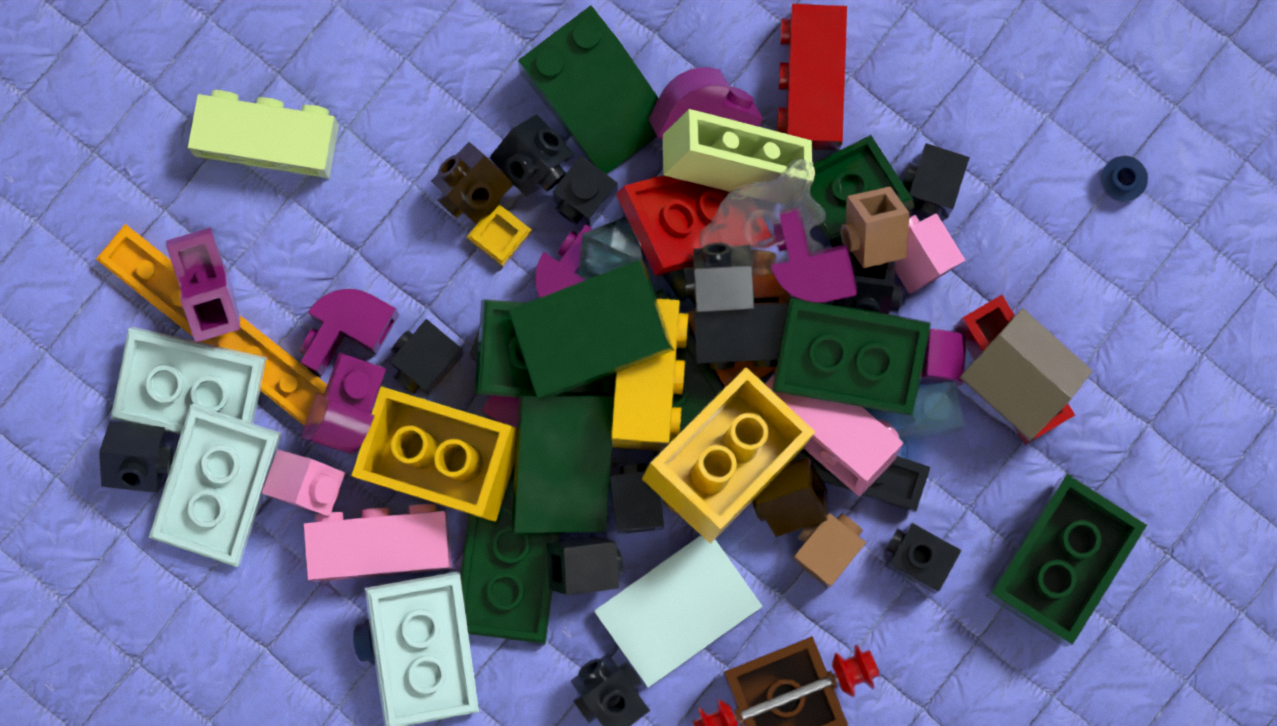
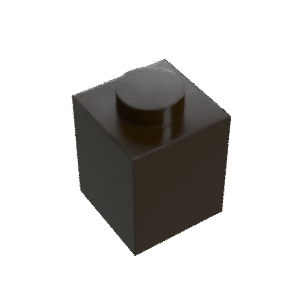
(793, 499)

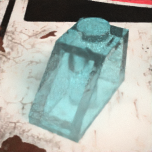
(934, 414)

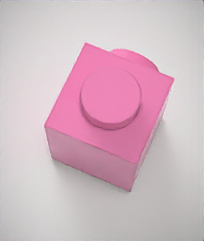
(929, 253)
(303, 482)

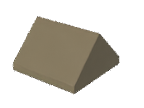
(1026, 374)

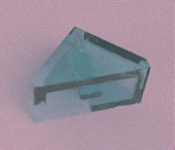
(608, 248)

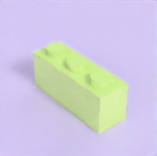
(263, 134)
(727, 151)

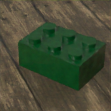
(1066, 560)

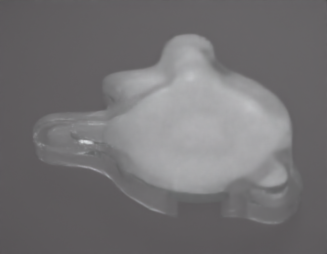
(753, 208)

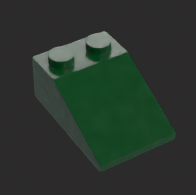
(593, 90)

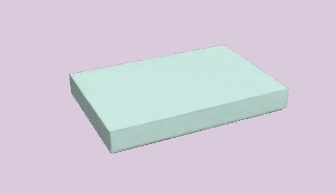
(170, 373)
(215, 485)
(678, 609)
(421, 650)

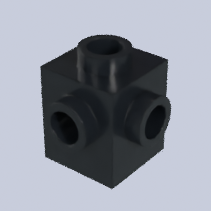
(532, 156)
(874, 288)
(609, 693)

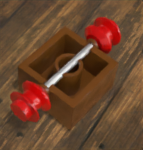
(791, 688)

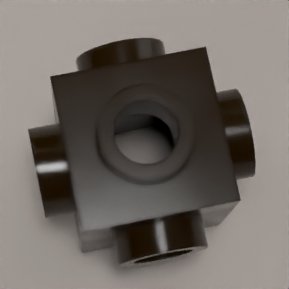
(470, 184)

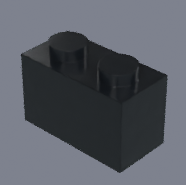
(741, 333)

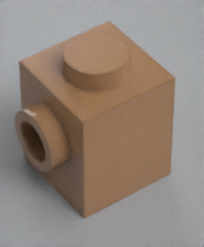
(876, 227)
(829, 548)

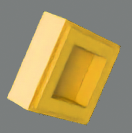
(499, 235)

